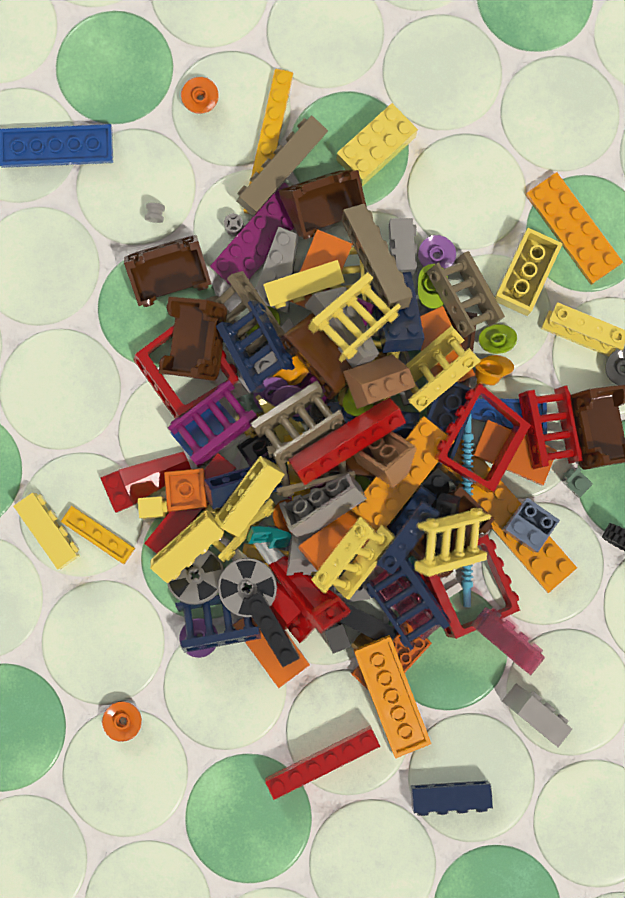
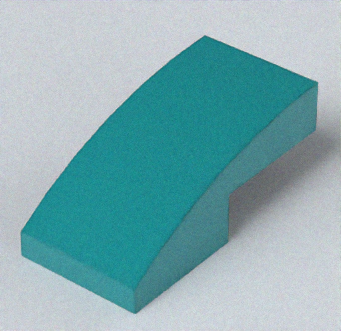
(274, 537)

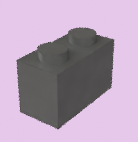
(337, 638)

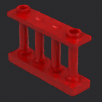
(535, 436)

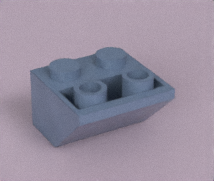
(531, 525)

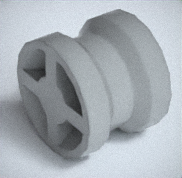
(154, 212)
(233, 220)

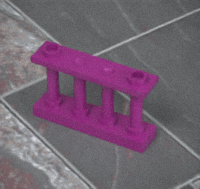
(216, 442)

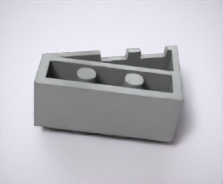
(402, 244)
(538, 715)

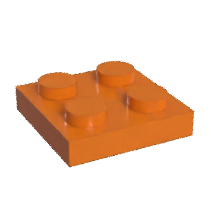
(185, 490)

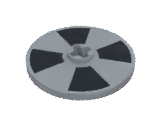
(234, 579)
(198, 589)

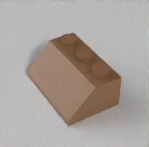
(378, 380)
(387, 458)

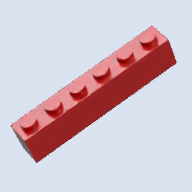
(347, 440)
(177, 521)
(322, 762)

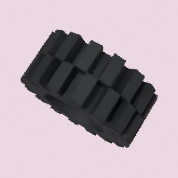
(615, 535)

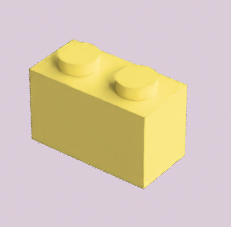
(152, 507)

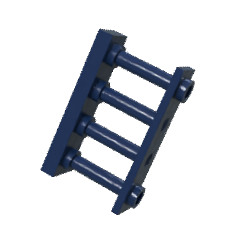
(238, 348)
(406, 529)
(427, 602)
(212, 639)

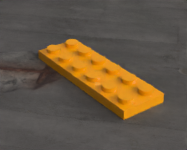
(574, 228)
(383, 500)
(392, 696)

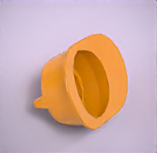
(492, 369)
(293, 376)

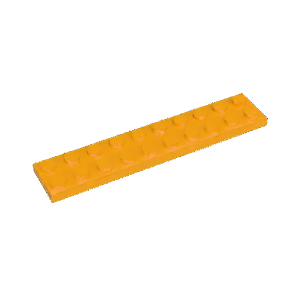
(548, 565)

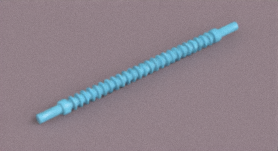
(467, 436)

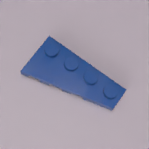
(485, 411)

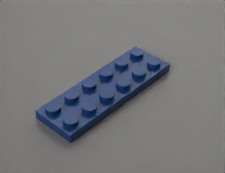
(56, 146)

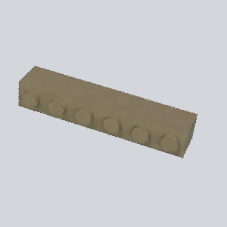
(282, 165)
(375, 256)

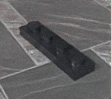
(271, 628)

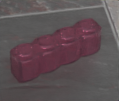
(407, 603)
(508, 641)

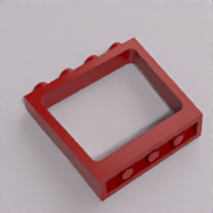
(160, 384)
(507, 452)
(503, 581)

